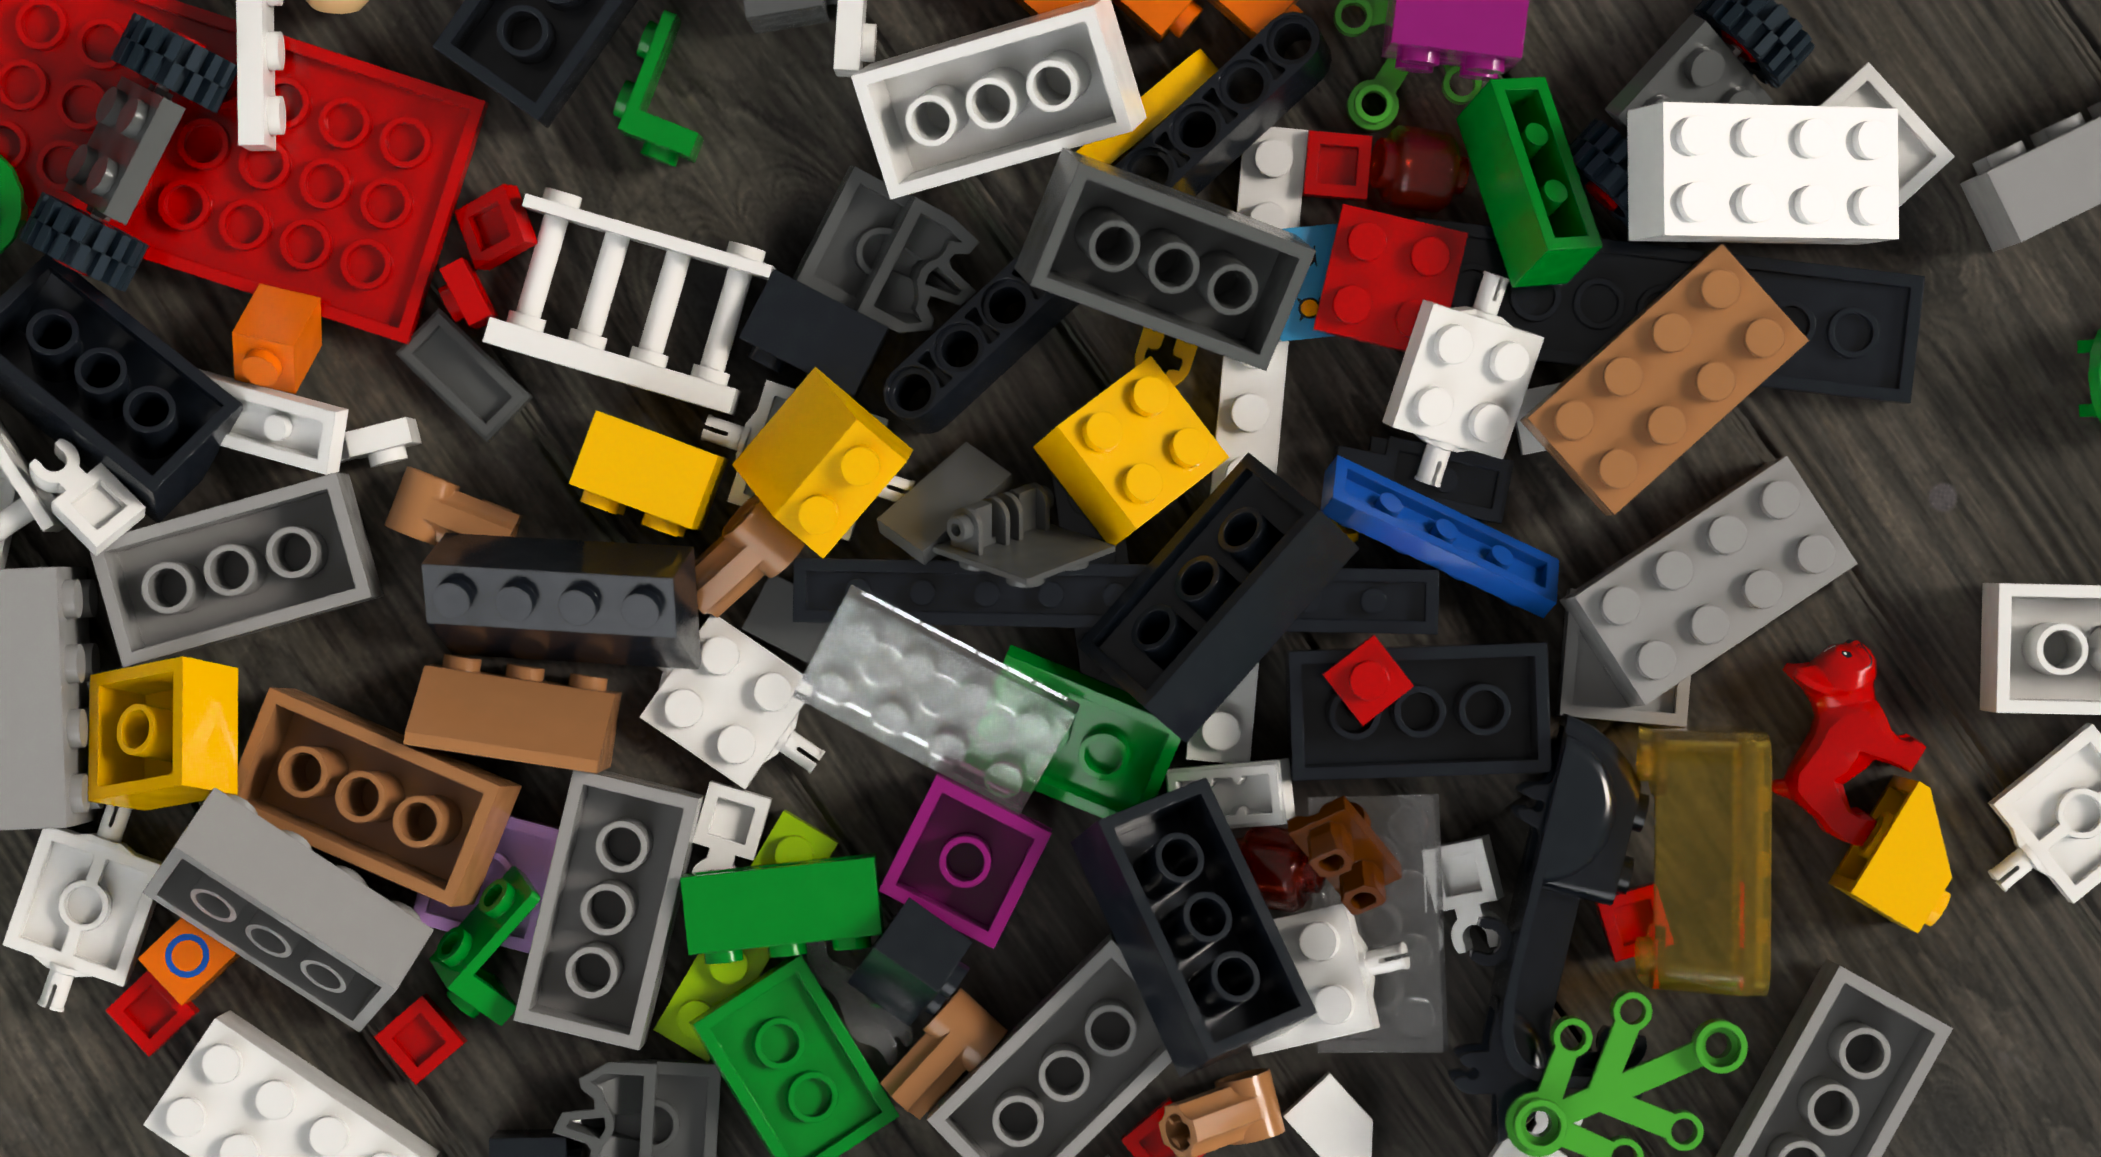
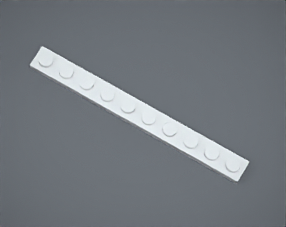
(1253, 404)

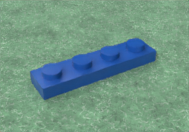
(1440, 536)

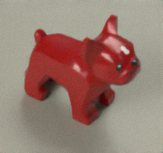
(1843, 739)

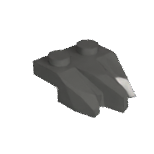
(886, 254)
(648, 1109)

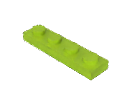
(711, 983)

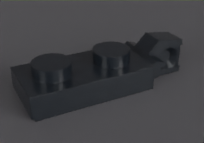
(1471, 482)

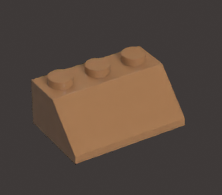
(515, 715)

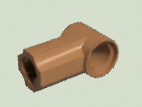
(433, 506)
(748, 549)
(952, 1042)
(1233, 1113)

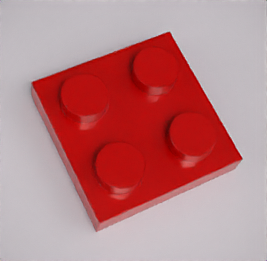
(1382, 273)

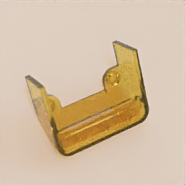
(1708, 859)

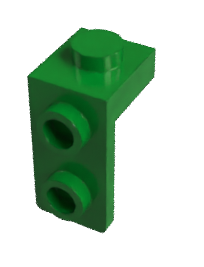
(661, 138)
(477, 937)

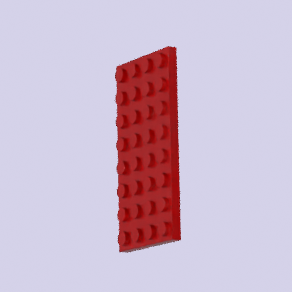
(337, 212)

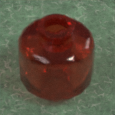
(1418, 168)
(1279, 868)

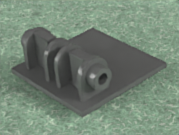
(1015, 538)

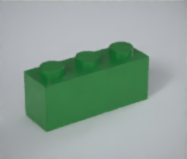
(1529, 182)
(782, 907)

